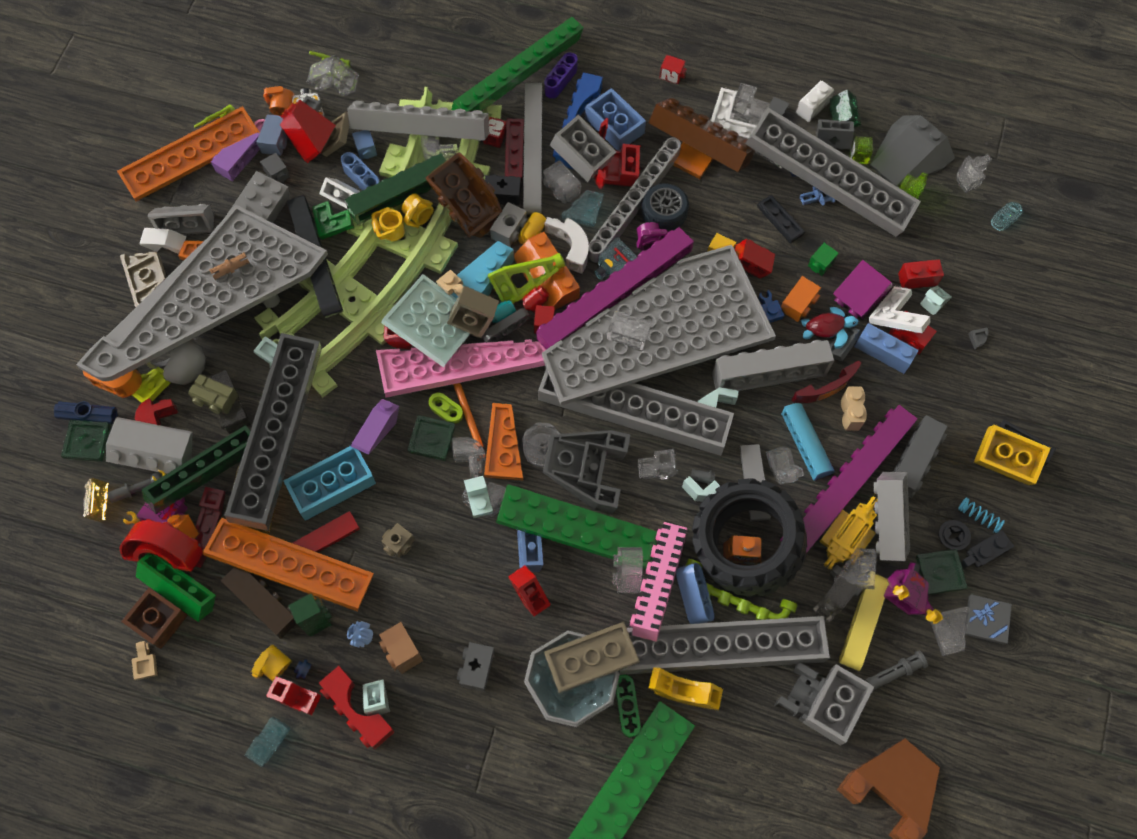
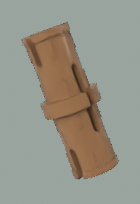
(229, 266)

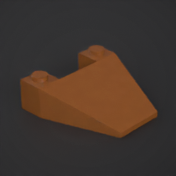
(903, 780)

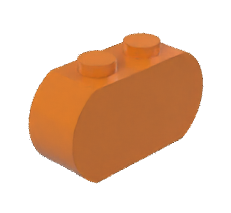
(122, 386)

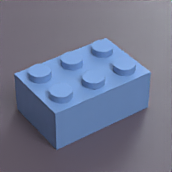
(623, 121)

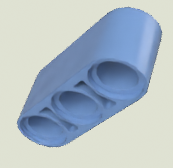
(355, 168)
(695, 594)

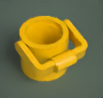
(417, 210)
(389, 223)
(271, 663)

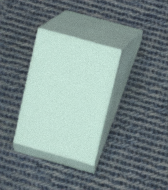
(375, 698)

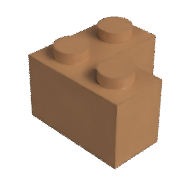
(400, 647)

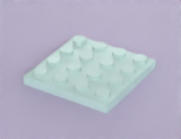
(422, 321)

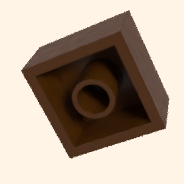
(154, 618)

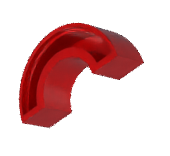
(162, 541)

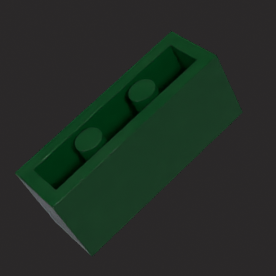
(310, 614)

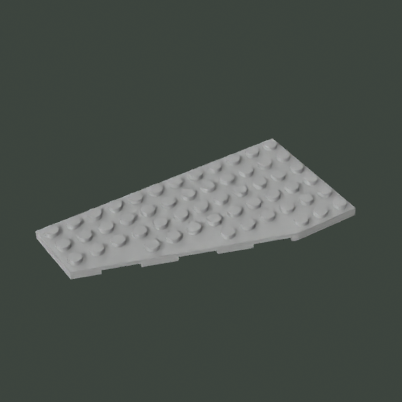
(695, 315)

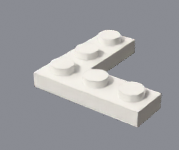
(723, 112)
(889, 312)

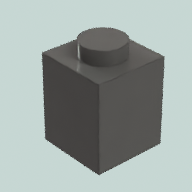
(275, 168)

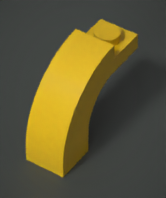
(684, 690)

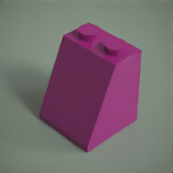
(862, 290)

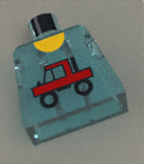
(613, 258)

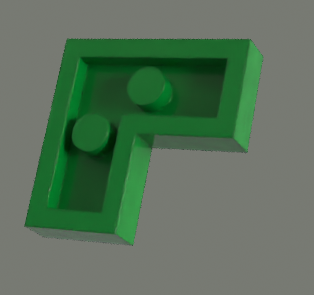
(330, 223)

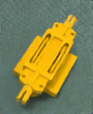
(849, 533)

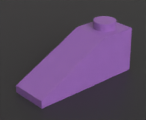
(234, 158)
(377, 425)

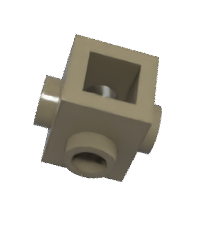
(397, 541)

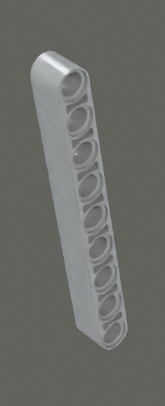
(533, 148)
(636, 192)

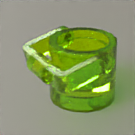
(913, 185)

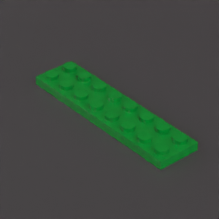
(572, 524)
(635, 776)

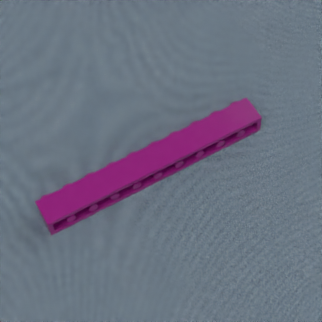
(617, 287)
(856, 473)

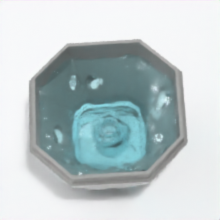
(571, 706)

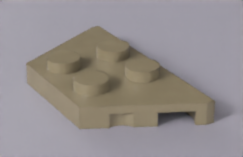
(143, 274)

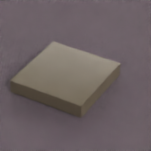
(338, 136)

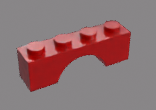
(372, 728)

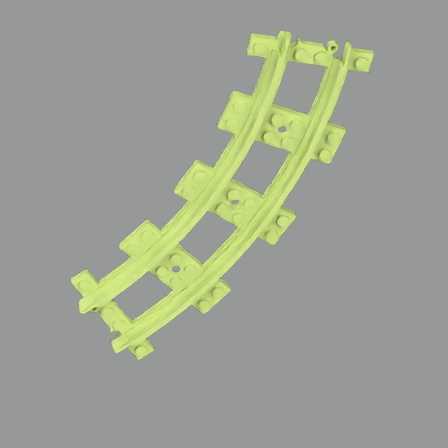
(420, 248)

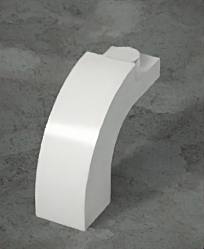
(575, 237)

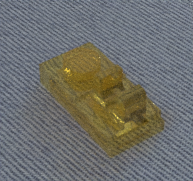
(95, 500)

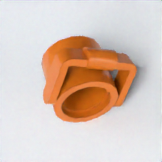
(278, 100)

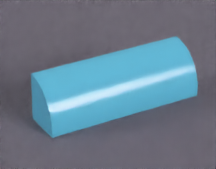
(807, 441)

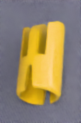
(532, 227)

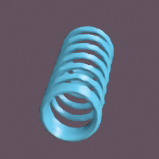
(964, 505)

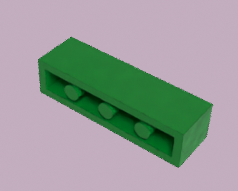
(175, 586)

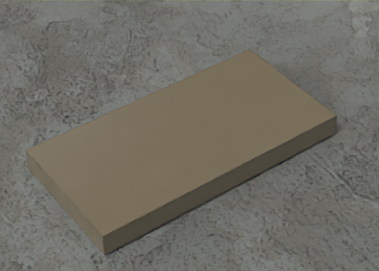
(591, 657)

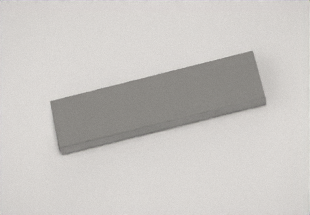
(753, 468)

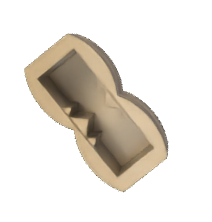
(853, 408)

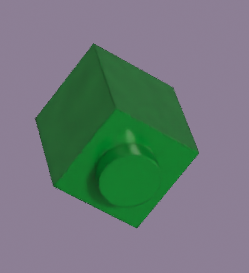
(823, 259)

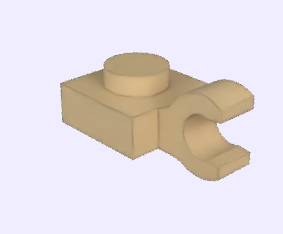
(450, 283)
(144, 665)

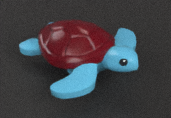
(829, 326)

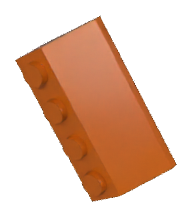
(561, 285)

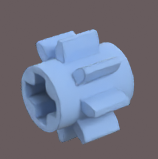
(360, 634)

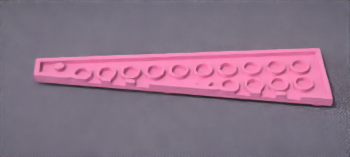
(414, 371)

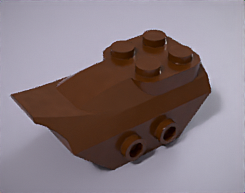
(465, 195)

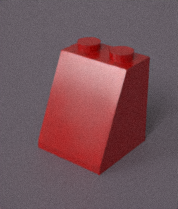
(306, 129)

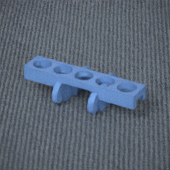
(818, 197)

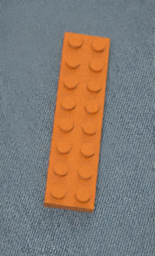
(186, 154)
(289, 564)

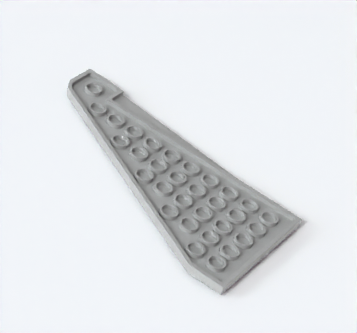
(196, 302)

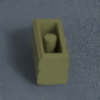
(212, 394)

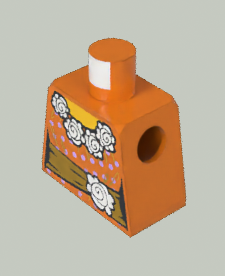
(743, 551)

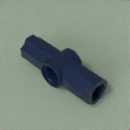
(76, 411)

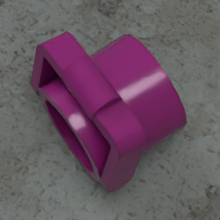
(648, 234)

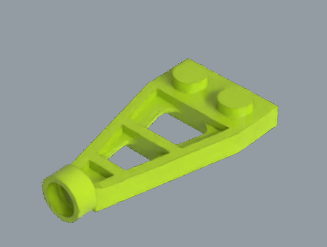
(505, 287)

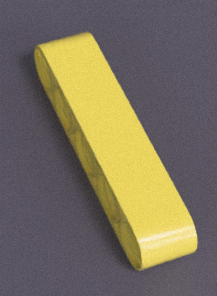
(863, 624)

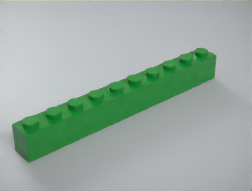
(520, 67)

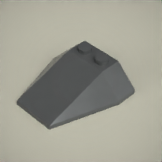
(912, 148)

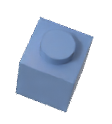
(364, 144)

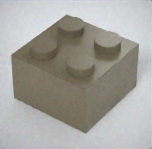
(472, 312)

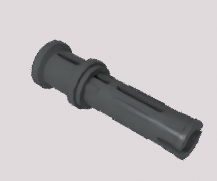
(904, 667)

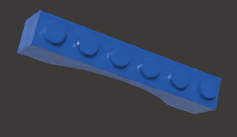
(588, 90)

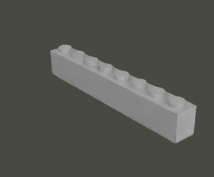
(418, 120)

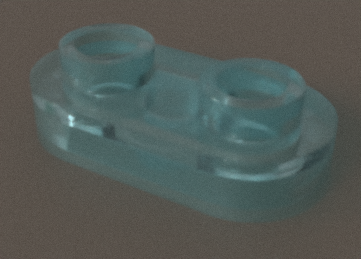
(1007, 214)

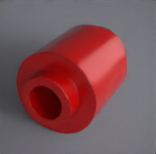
(535, 297)

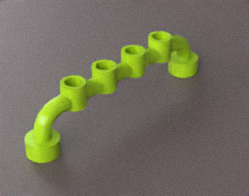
(745, 606)

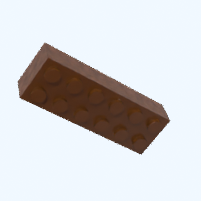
(702, 134)

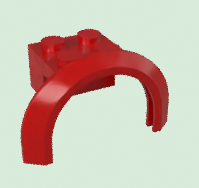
(622, 168)

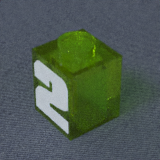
(861, 149)

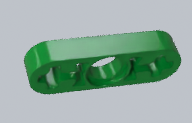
(624, 722)

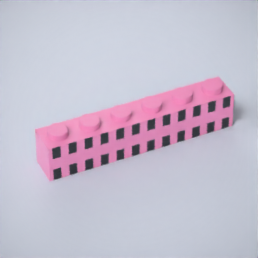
(659, 582)

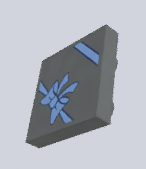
(988, 619)

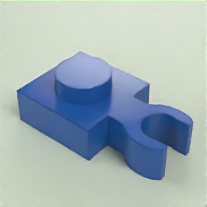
(771, 308)

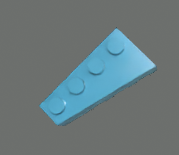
(476, 273)

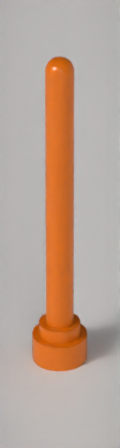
(467, 412)

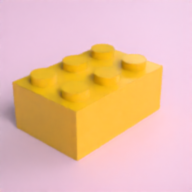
(1012, 455)

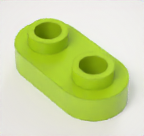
(446, 409)

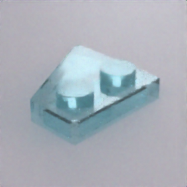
(585, 209)

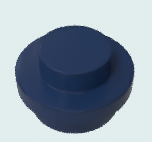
(302, 669)

